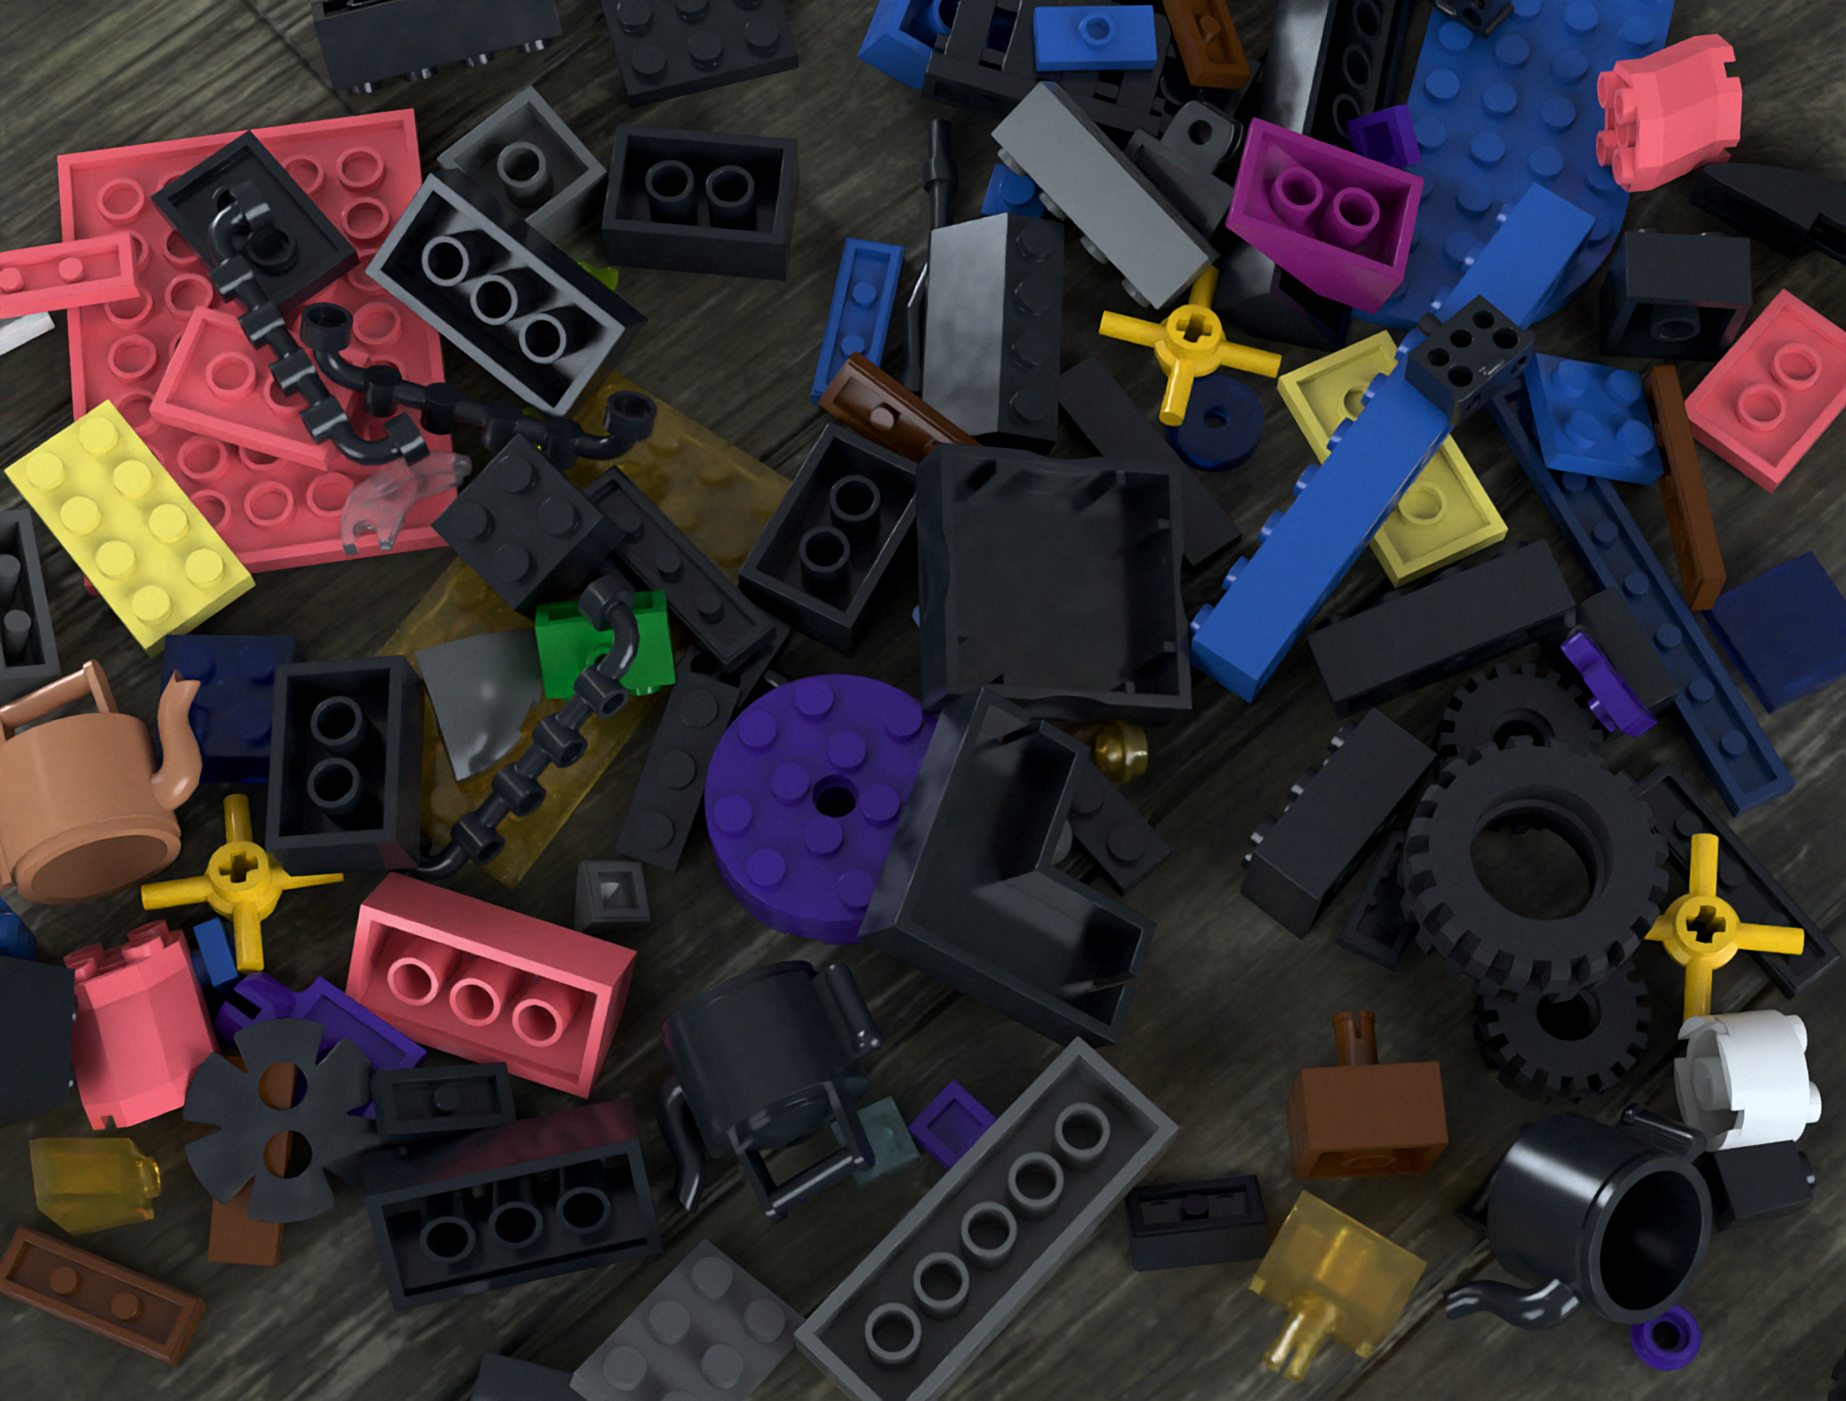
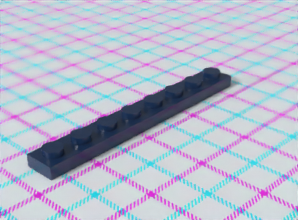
(1616, 553)

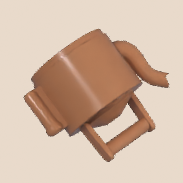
(86, 792)

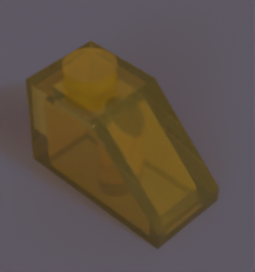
(93, 1182)

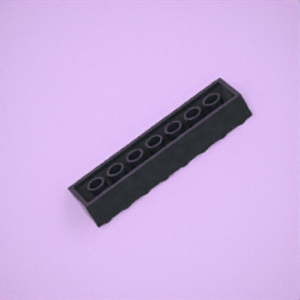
(1319, 71)

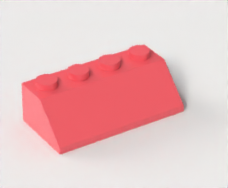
(489, 982)

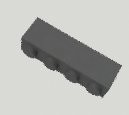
(1104, 196)

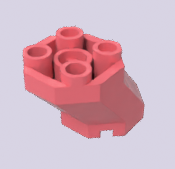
(1669, 113)
(138, 1026)

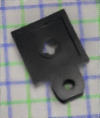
(1188, 167)

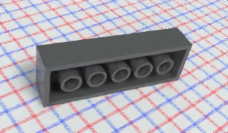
(988, 1233)

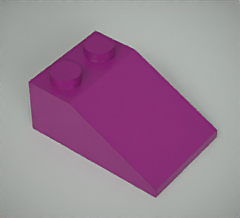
(1325, 214)

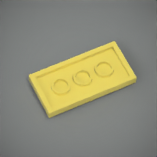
(1444, 509)
(129, 528)

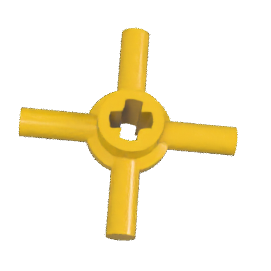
(1189, 345)
(237, 884)
(1721, 919)

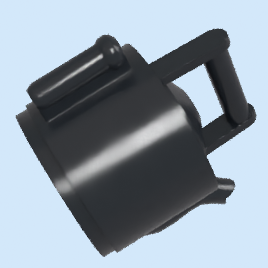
(766, 1070)
(1590, 1221)

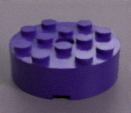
(779, 768)

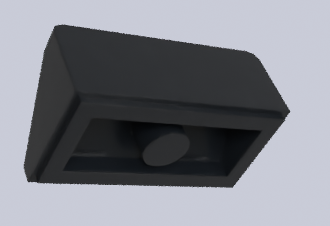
(1196, 1223)

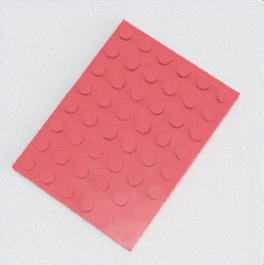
(259, 504)

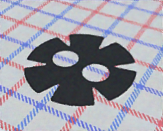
(231, 1099)

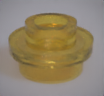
(1121, 751)

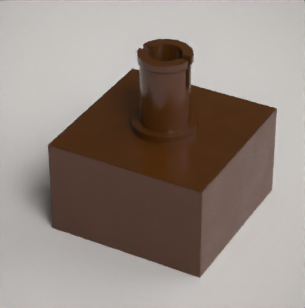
(1365, 1113)

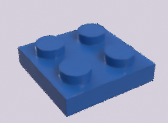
(1592, 420)

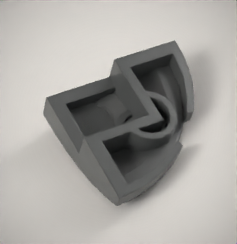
(481, 695)

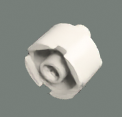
(1745, 1078)

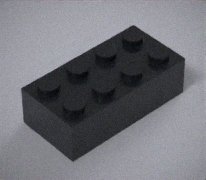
(505, 294)

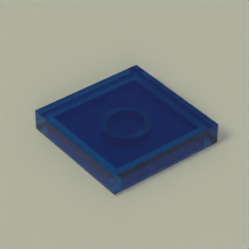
(1784, 631)

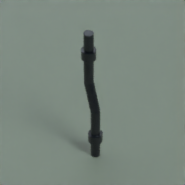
(940, 181)

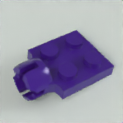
(338, 1014)

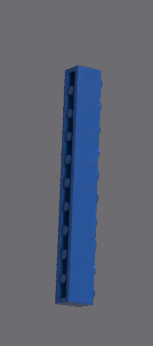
(1373, 458)

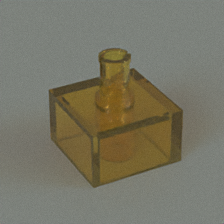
(1333, 1283)

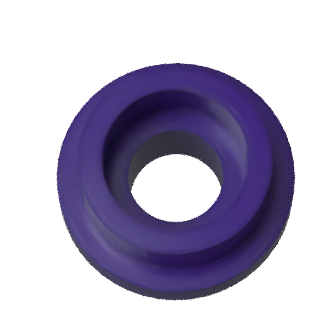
(1686, 1337)

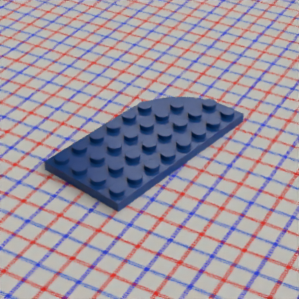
(1511, 115)

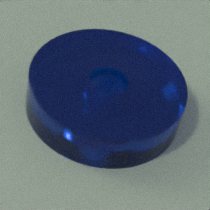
(1221, 447)

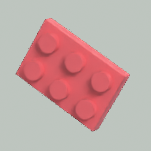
(1772, 391)
(228, 393)

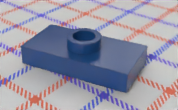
(1094, 38)

